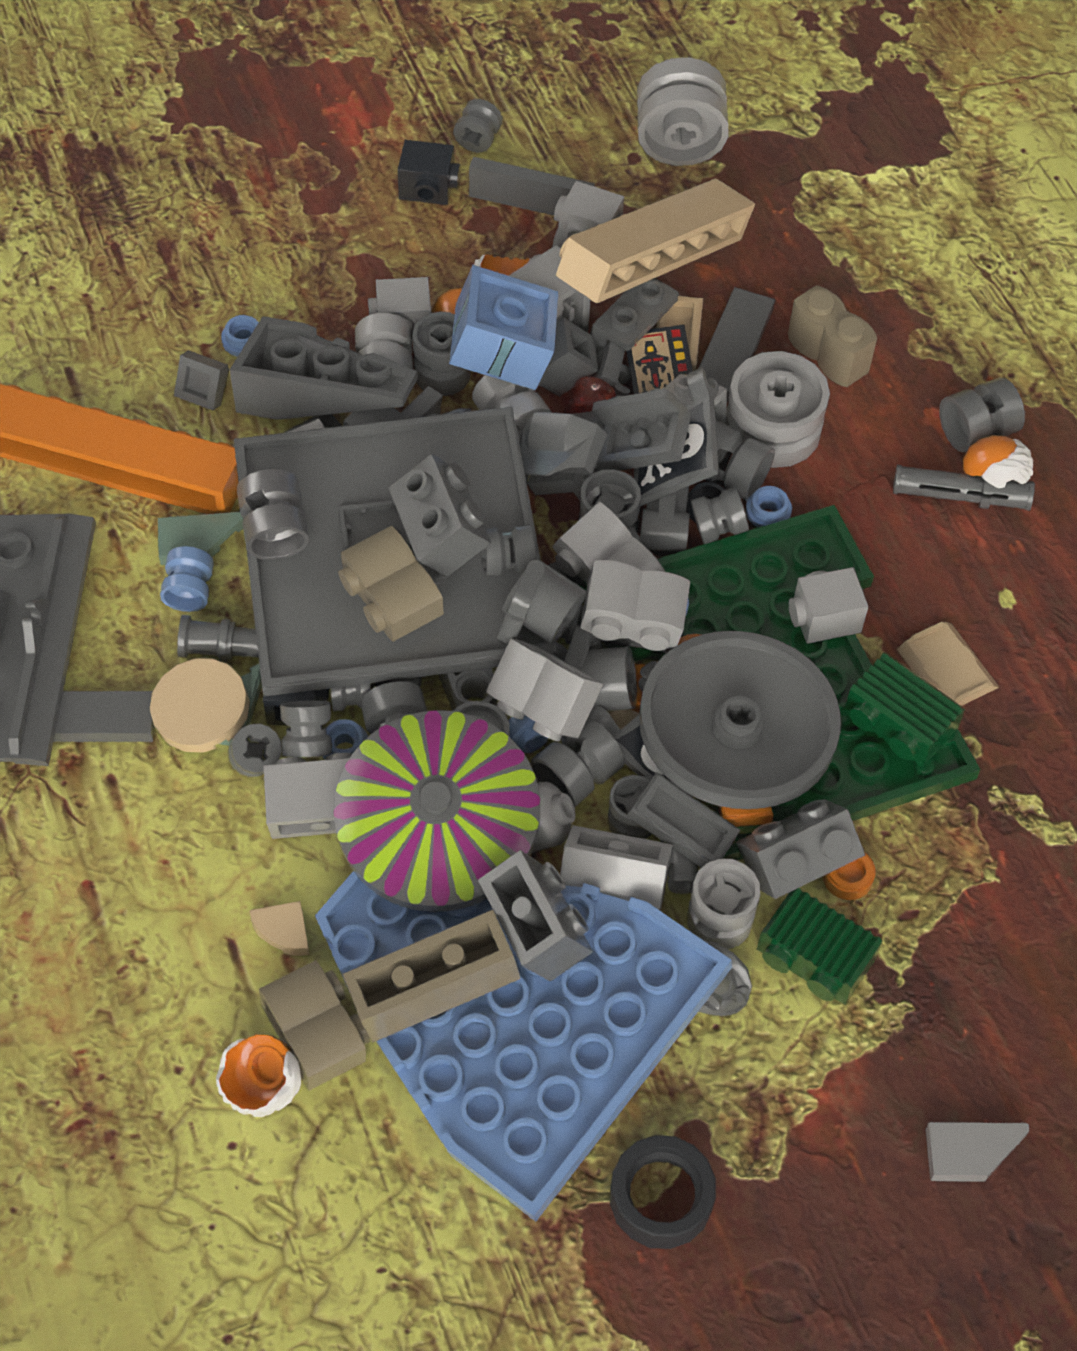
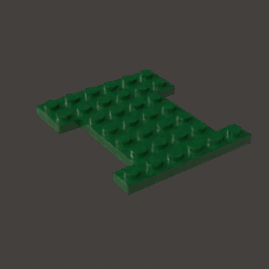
(747, 588)

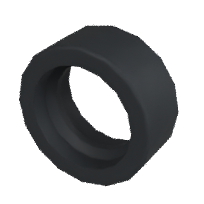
(666, 1150)

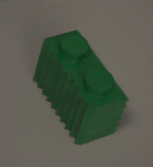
(903, 710)
(818, 946)

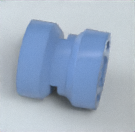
(187, 577)

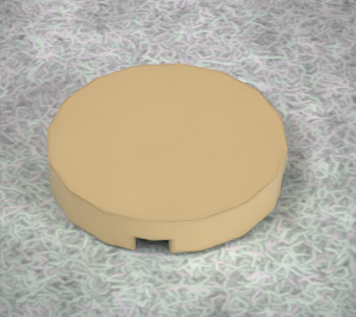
(199, 705)

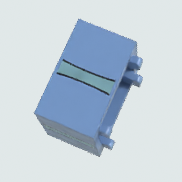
(504, 327)

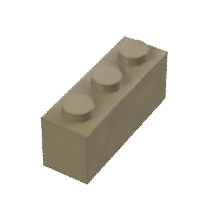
(432, 976)

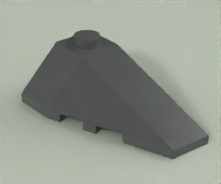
(296, 374)

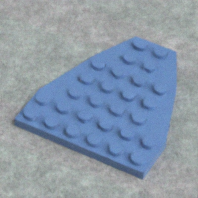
(540, 1065)

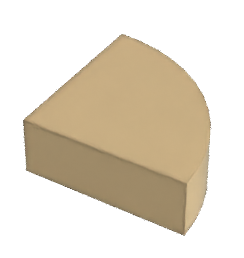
(282, 927)

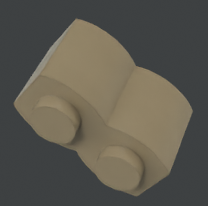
(831, 336)
(391, 584)
(314, 1024)

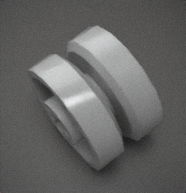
(682, 111)
(779, 403)

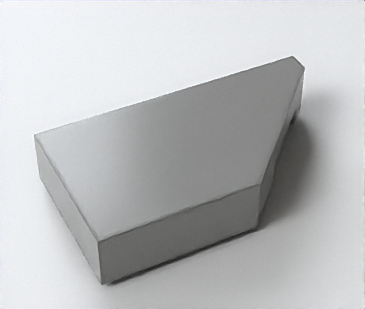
(970, 1149)

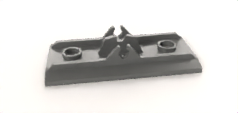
(40, 601)

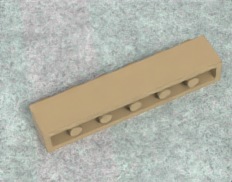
(653, 240)

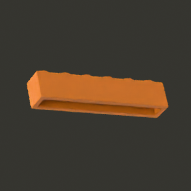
(117, 451)

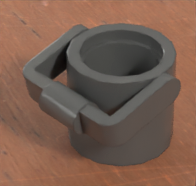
(542, 603)
(609, 665)

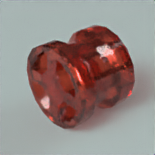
(586, 392)

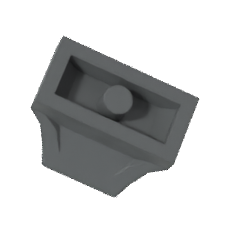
(560, 444)

